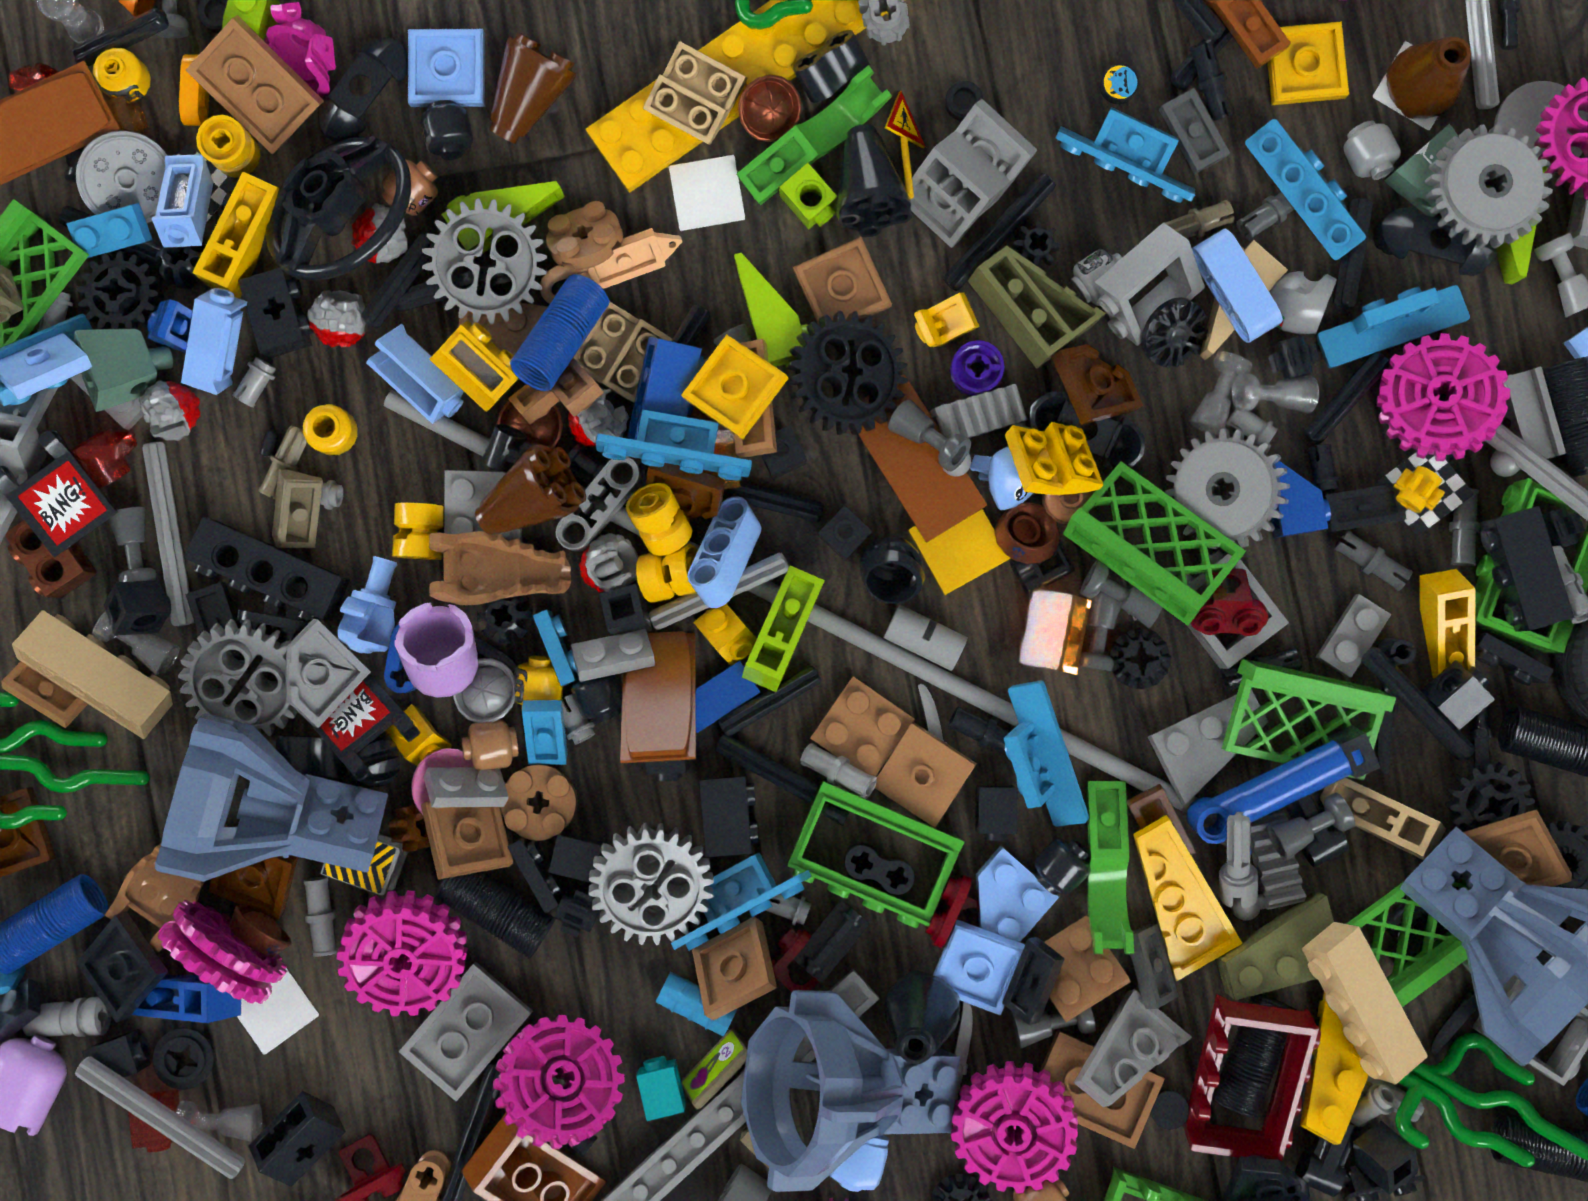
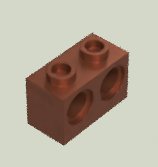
(41, 563)

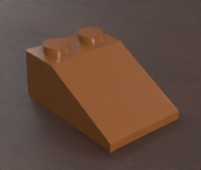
(519, 1171)

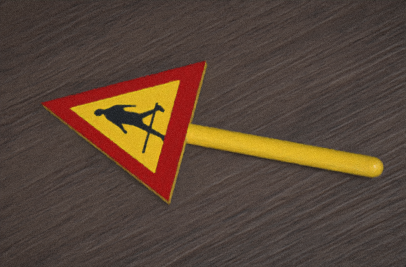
(903, 125)

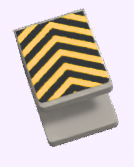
(383, 870)

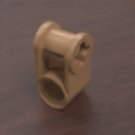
(422, 1186)

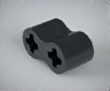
(830, 66)
(310, 756)
(879, 868)

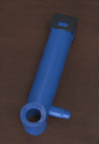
(1343, 756)

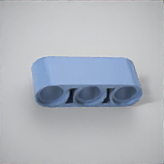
(1236, 285)
(724, 552)

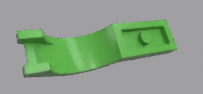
(814, 137)
(1108, 862)

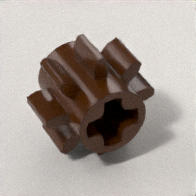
(409, 829)

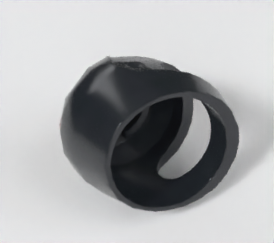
(890, 569)

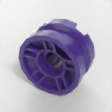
(982, 353)

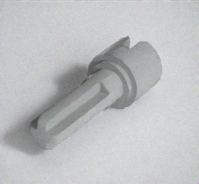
(1238, 876)

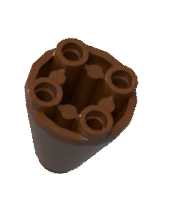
(1428, 77)
(527, 86)
(531, 492)

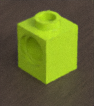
(806, 181)

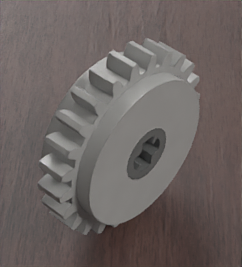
(1494, 212)
(1238, 463)

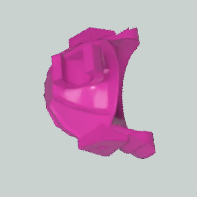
(302, 46)

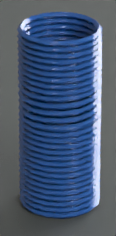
(558, 336)
(46, 920)

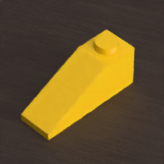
(237, 235)
(1448, 619)

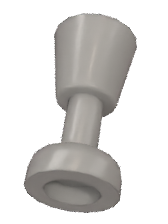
(1574, 287)

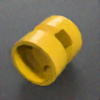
(228, 146)
(659, 519)
(415, 525)
(665, 575)

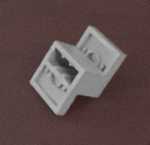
(968, 172)

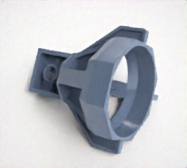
(277, 813)
(1503, 932)
(859, 1082)

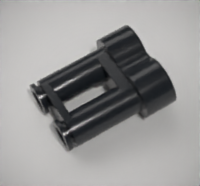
(1032, 577)

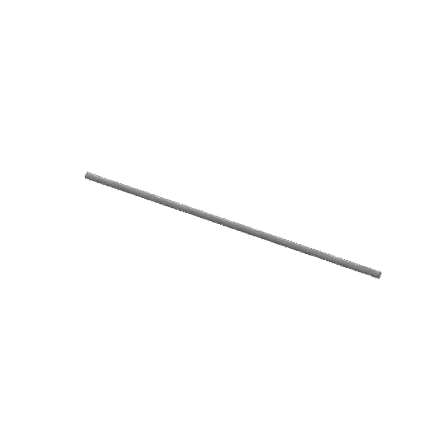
(853, 634)

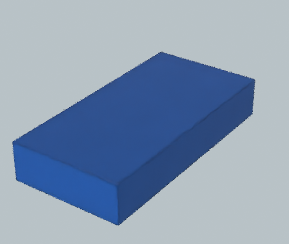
(722, 695)

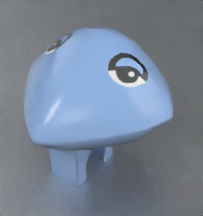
(1002, 478)

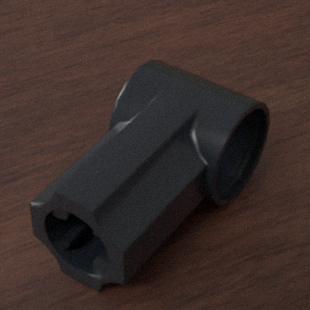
(505, 447)
(1327, 842)
(1324, 1163)

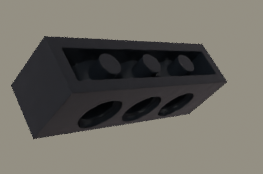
(215, 539)

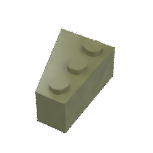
(1273, 953)

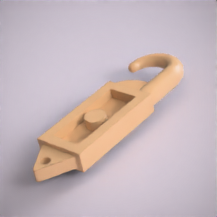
(631, 258)

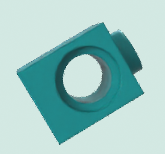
(660, 1088)

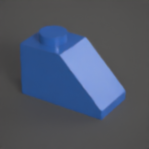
(1305, 509)

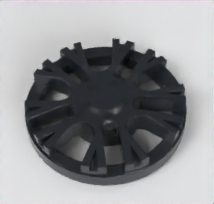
(1174, 332)

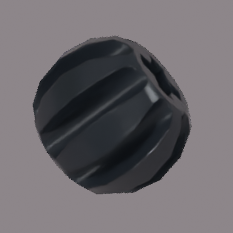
(178, 264)
(505, 630)
(382, 760)

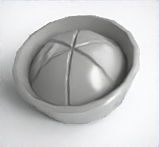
(489, 694)

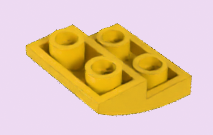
(1053, 460)

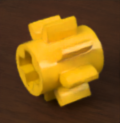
(1419, 489)

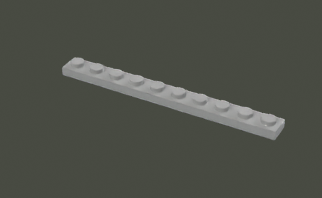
(716, 1119)

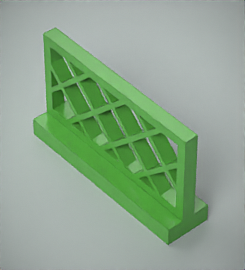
(17, 228)
(1142, 569)
(1304, 686)
(1430, 964)

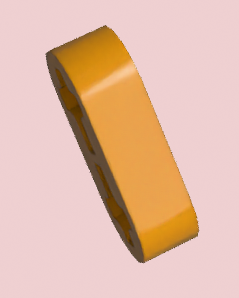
(192, 96)

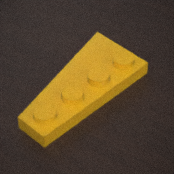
(1185, 906)
(1334, 1080)

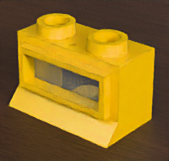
(476, 364)

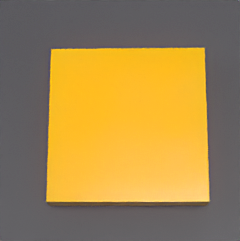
(1311, 66)
(734, 386)
(961, 552)

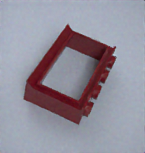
(1286, 1093)

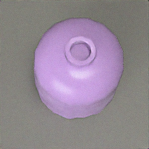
(437, 649)
(29, 1082)

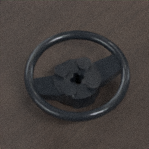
(324, 195)

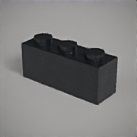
(1526, 570)

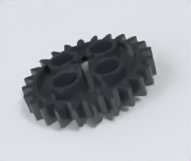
(814, 367)

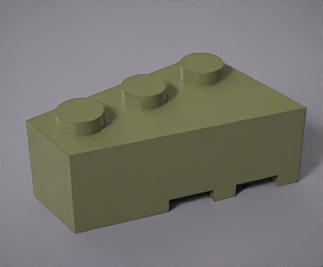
(1031, 305)

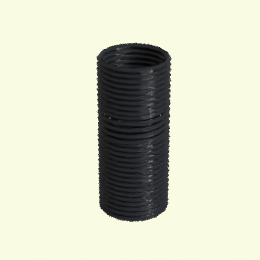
(1569, 396)
(1545, 739)
(482, 899)
(1252, 1050)
(1547, 1154)

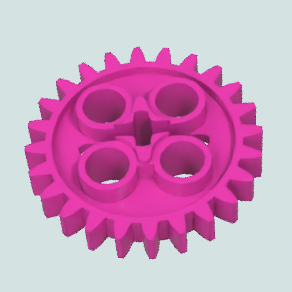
(1559, 118)

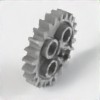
(448, 256)
(212, 659)
(678, 902)

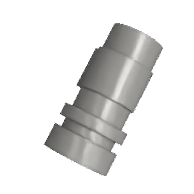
(65, 1018)

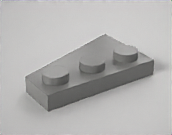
(1193, 747)
(1128, 1049)

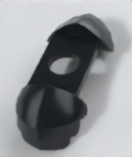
(341, 109)
(1410, 231)
(1113, 440)

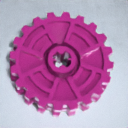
(1449, 368)
(210, 949)
(402, 953)
(557, 1111)
(1011, 1154)

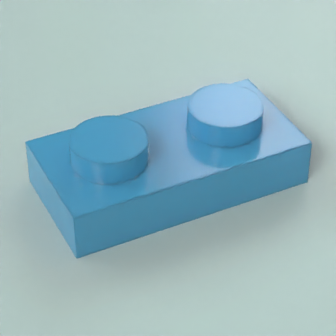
(110, 230)
(551, 631)
(544, 732)

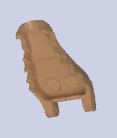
(489, 568)
(154, 894)

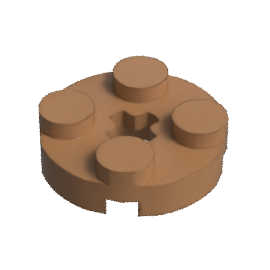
(591, 221)
(553, 819)

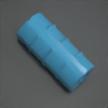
(685, 999)

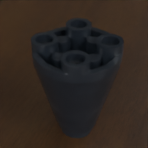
(870, 185)
(921, 1015)

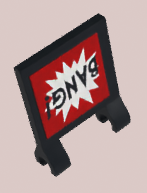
(60, 499)
(361, 720)

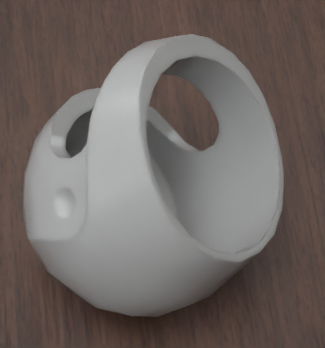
(1302, 301)

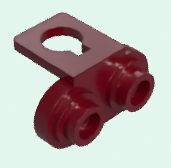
(1232, 611)
(956, 900)
(790, 945)
(383, 1180)

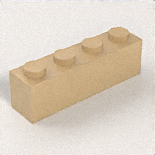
(93, 673)
(1364, 1002)

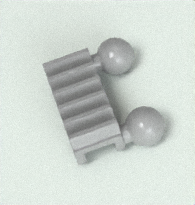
(980, 416)
(1530, 418)
(1277, 878)

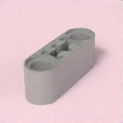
(602, 518)

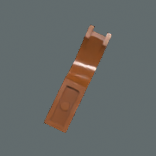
(1251, 28)

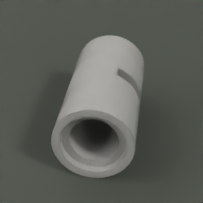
(925, 637)

